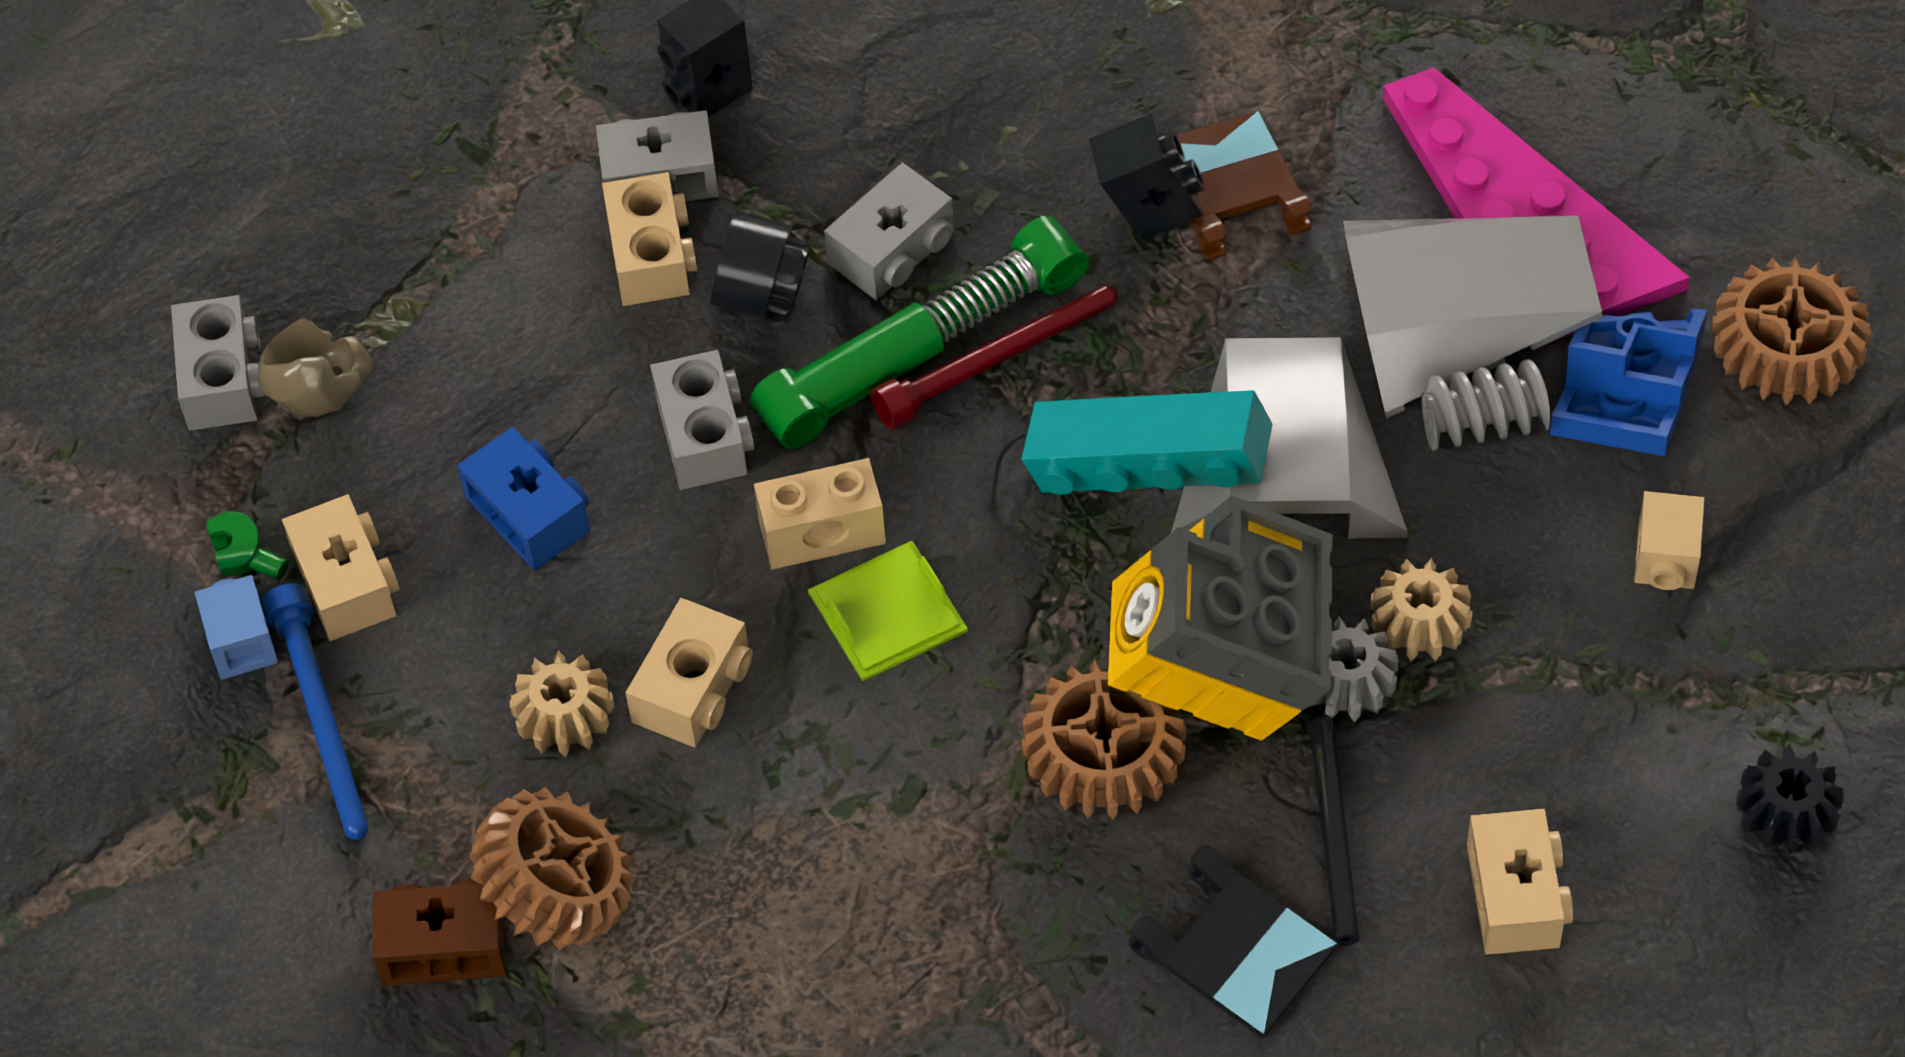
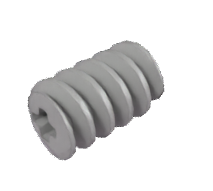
(1484, 403)

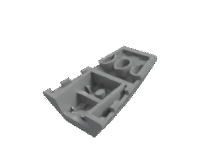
(1465, 293)
(1320, 439)

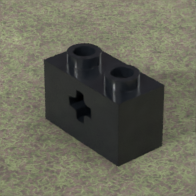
(704, 55)
(1148, 176)

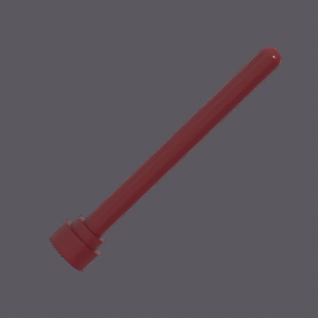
(898, 401)

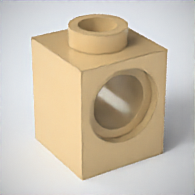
(1669, 540)

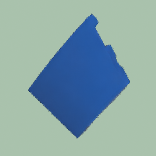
(1628, 380)

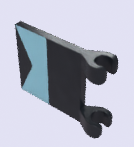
(1242, 950)

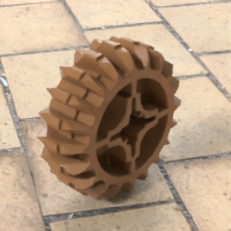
(1756, 339)
(1130, 724)
(551, 868)

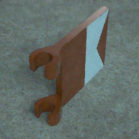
(1240, 175)

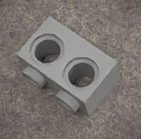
(209, 362)
(695, 420)

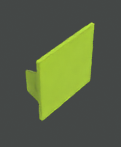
(887, 610)

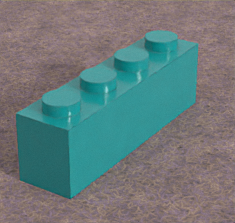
(1147, 442)

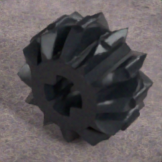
(1793, 778)

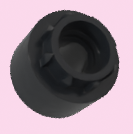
(759, 267)

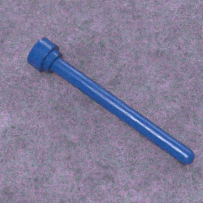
(289, 612)

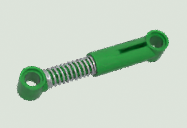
(802, 402)

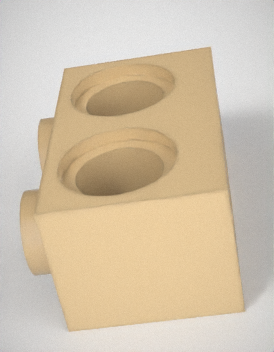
(645, 238)

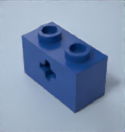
(525, 497)

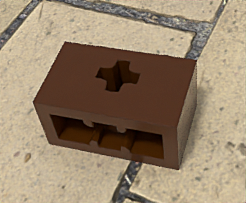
(415, 952)

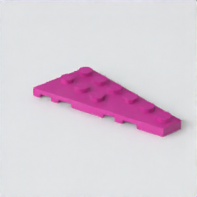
(1494, 173)

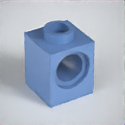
(236, 626)

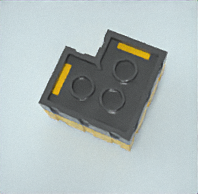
(1228, 619)

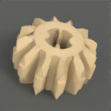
(1421, 609)
(561, 704)

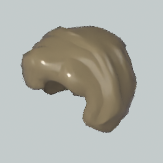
(311, 372)

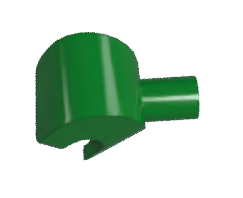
(240, 547)

